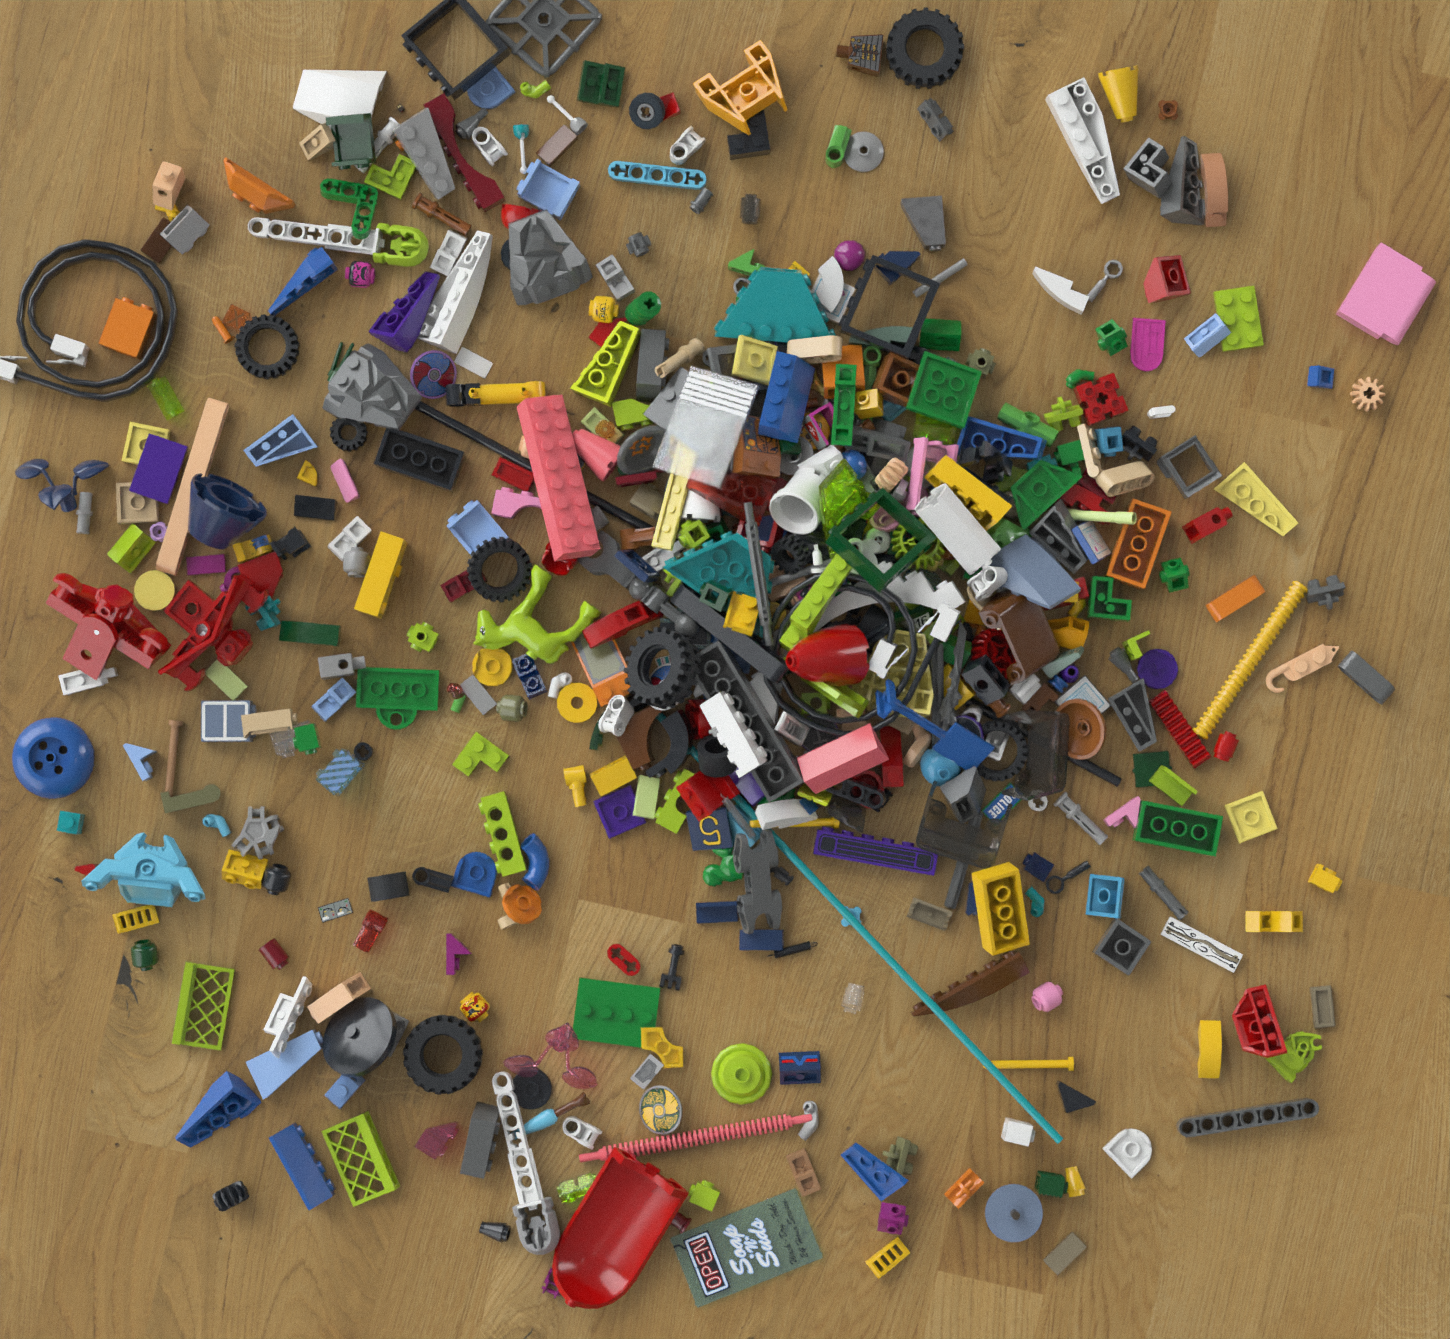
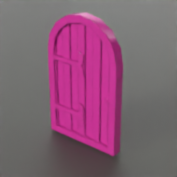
(1147, 343)

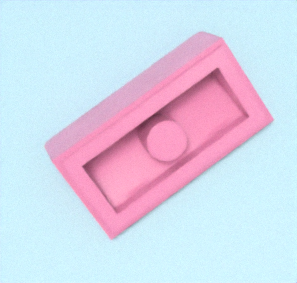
(345, 481)

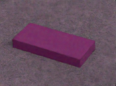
(206, 564)

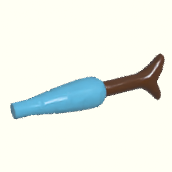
(550, 1116)

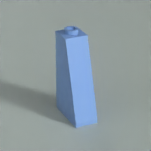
(272, 1072)

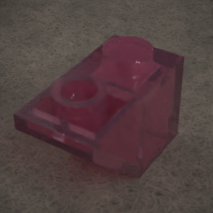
(435, 1137)

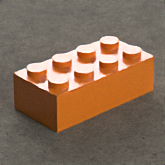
(1138, 545)

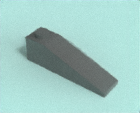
(1182, 199)

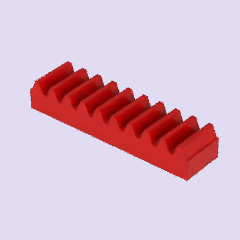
(1179, 729)

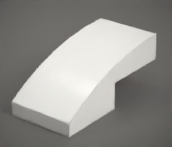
(449, 252)
(350, 537)

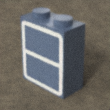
(223, 721)

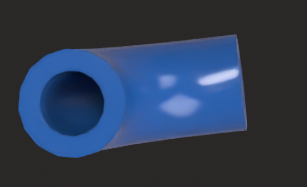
(538, 861)

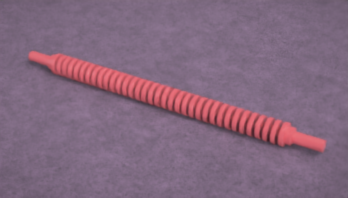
(786, 1121)

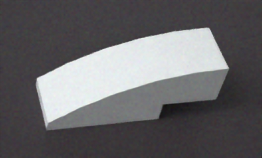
(1061, 290)
(782, 814)

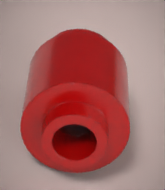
(1225, 746)

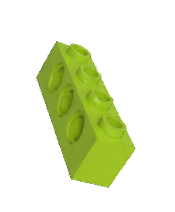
(517, 862)

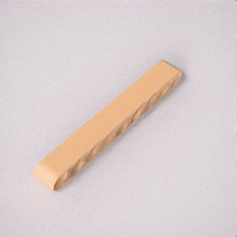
(198, 462)

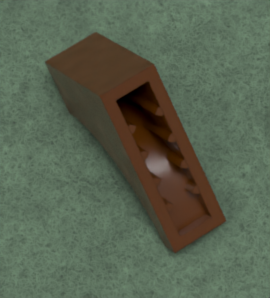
(637, 738)

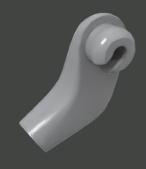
(809, 1128)

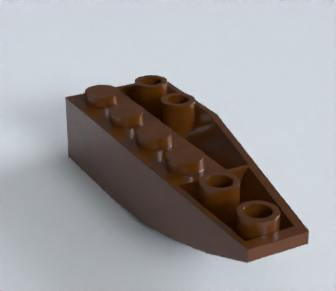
(978, 985)

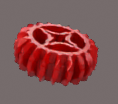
(995, 646)

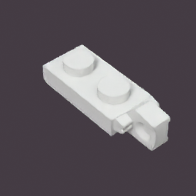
(658, 556)
(79, 681)

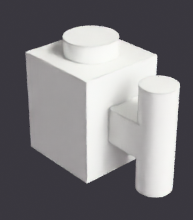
(1024, 690)

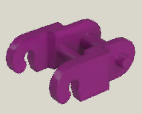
(547, 1281)

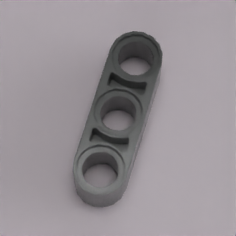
(1366, 677)

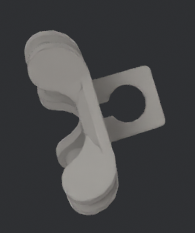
(257, 831)

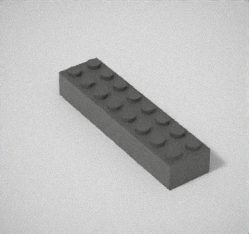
(723, 673)

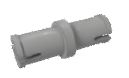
(84, 513)

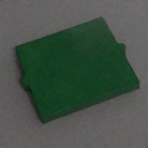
(1147, 764)

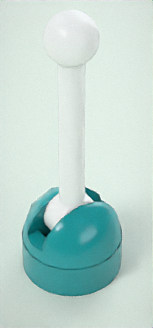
(521, 132)

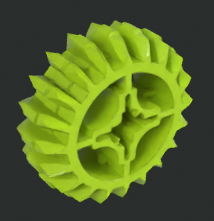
(903, 547)

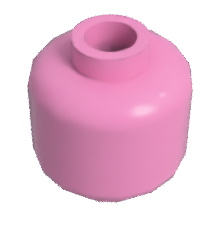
(1047, 996)

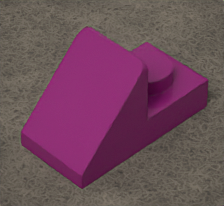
(453, 947)

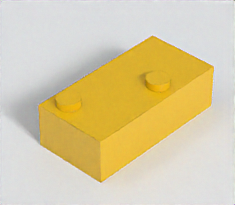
(381, 575)
(1000, 908)

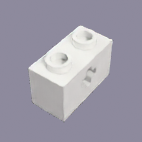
(1017, 1132)

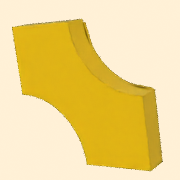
(654, 1039)

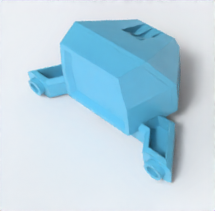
(147, 873)

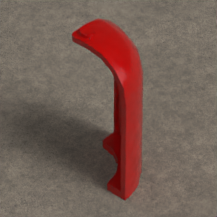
(614, 1231)

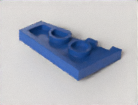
(875, 1173)

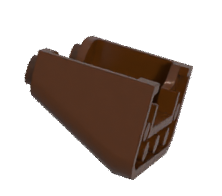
(1025, 631)

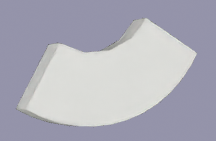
(832, 284)

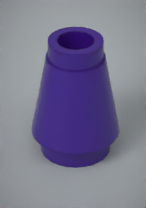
(1066, 677)

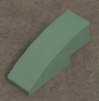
(889, 334)

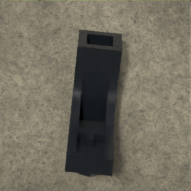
(681, 741)

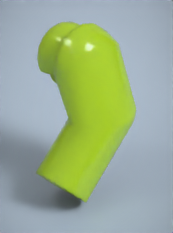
(534, 91)

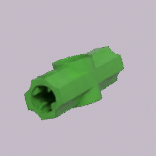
(1027, 423)

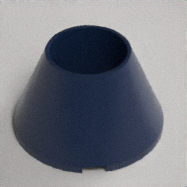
(221, 511)

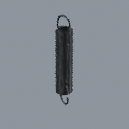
(793, 949)

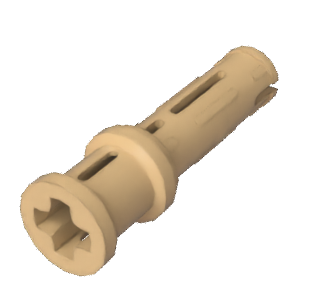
(685, 355)

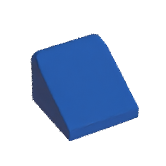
(1320, 377)

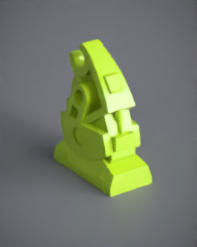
(1294, 1060)

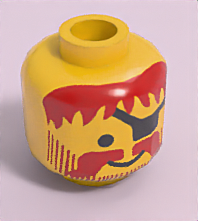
(474, 1007)

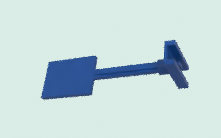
(955, 744)

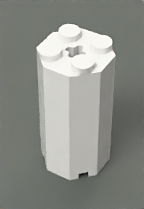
(957, 529)

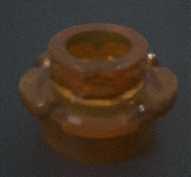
(605, 424)

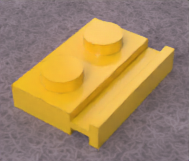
(741, 614)

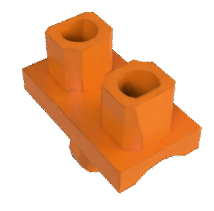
(964, 1188)

